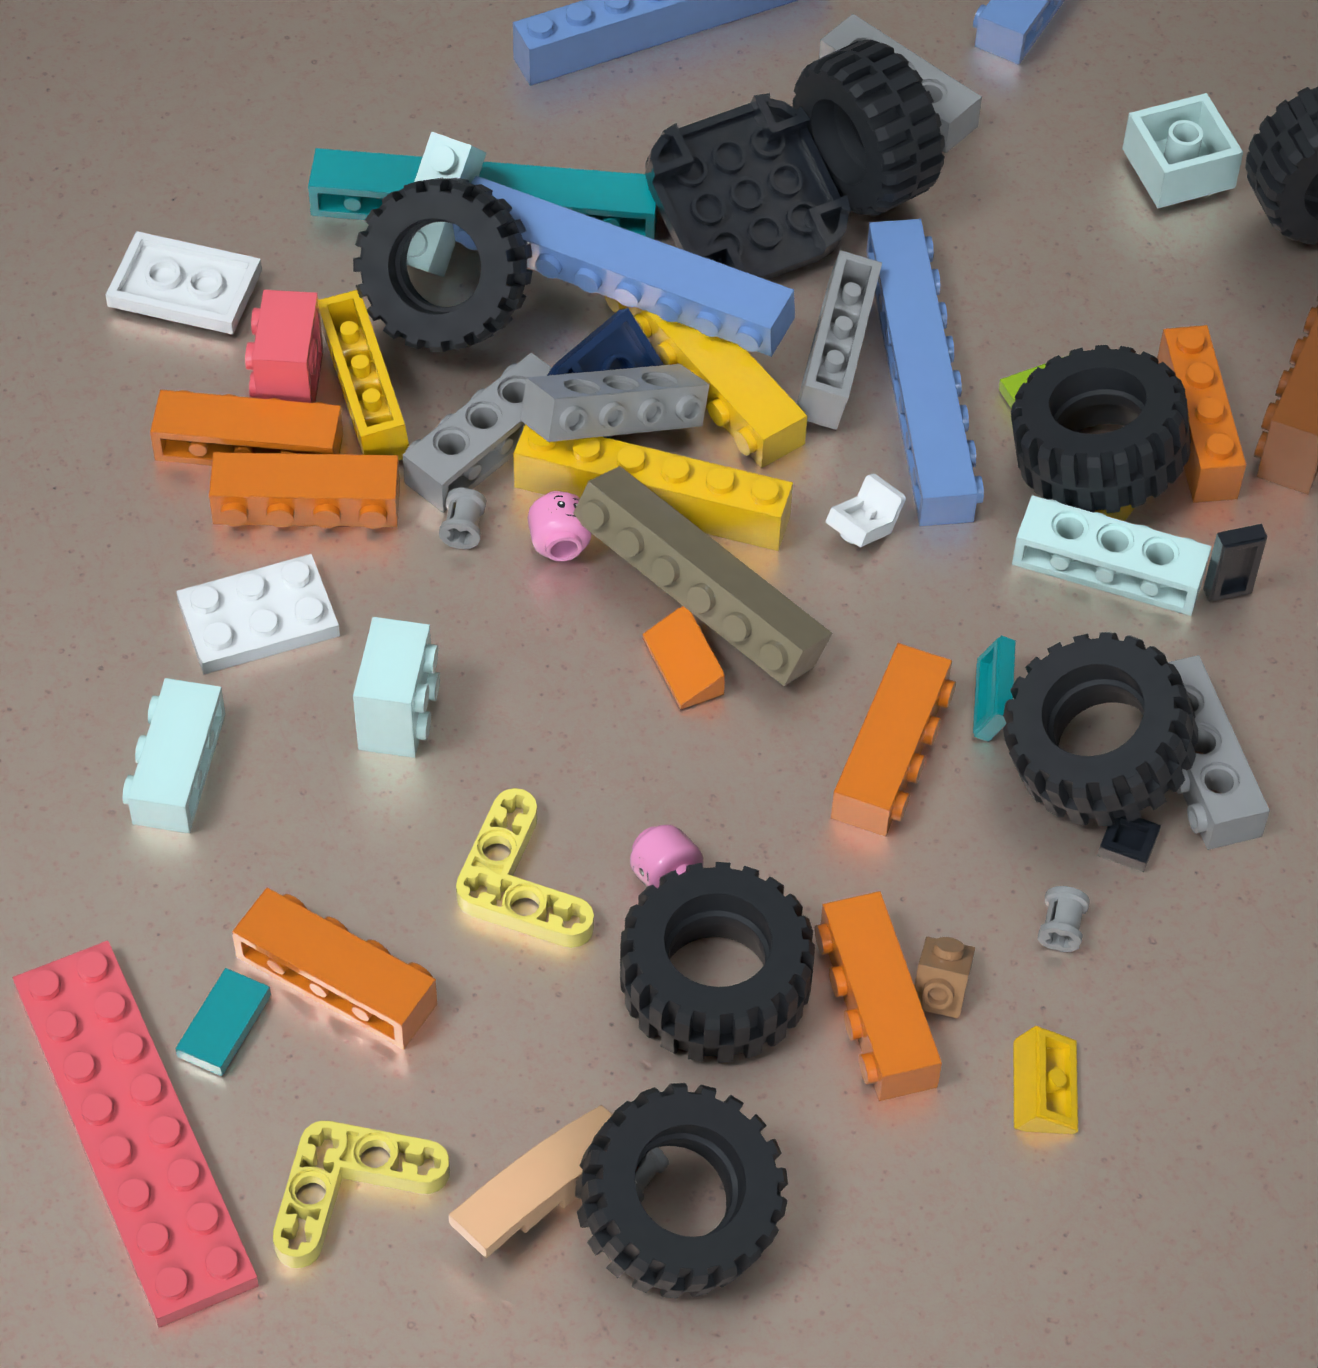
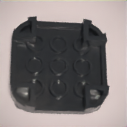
(748, 189)

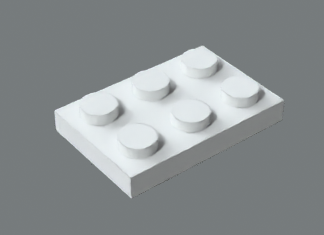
(184, 282)
(257, 613)

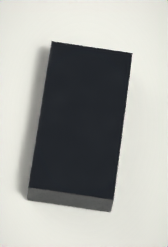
(1235, 562)

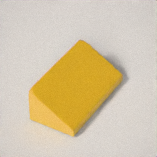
(1045, 1082)

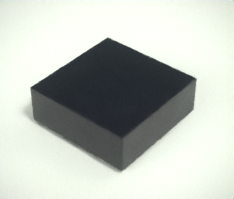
(1129, 842)

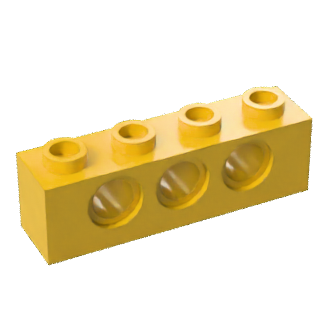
(363, 375)

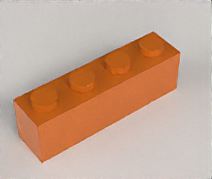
(195, 425)
(1216, 455)
(304, 490)
(892, 740)
(336, 967)
(878, 996)

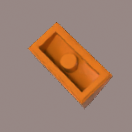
(685, 659)

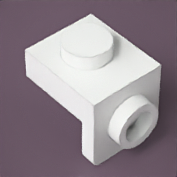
(869, 514)

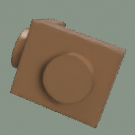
(943, 975)

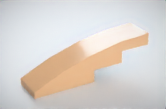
(528, 1186)

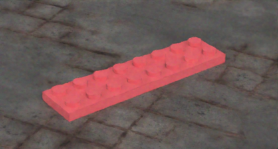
(135, 1134)

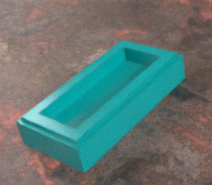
(993, 687)
(223, 1022)

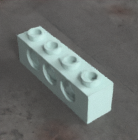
(1111, 555)

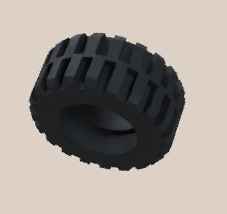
(872, 125)
(1285, 167)
(386, 273)
(1095, 390)
(1086, 676)
(727, 906)
(732, 1148)

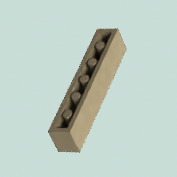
(702, 575)

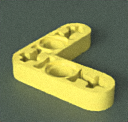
(499, 878)
(345, 1163)

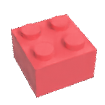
(286, 347)

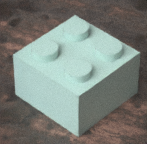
(1182, 150)
(395, 687)

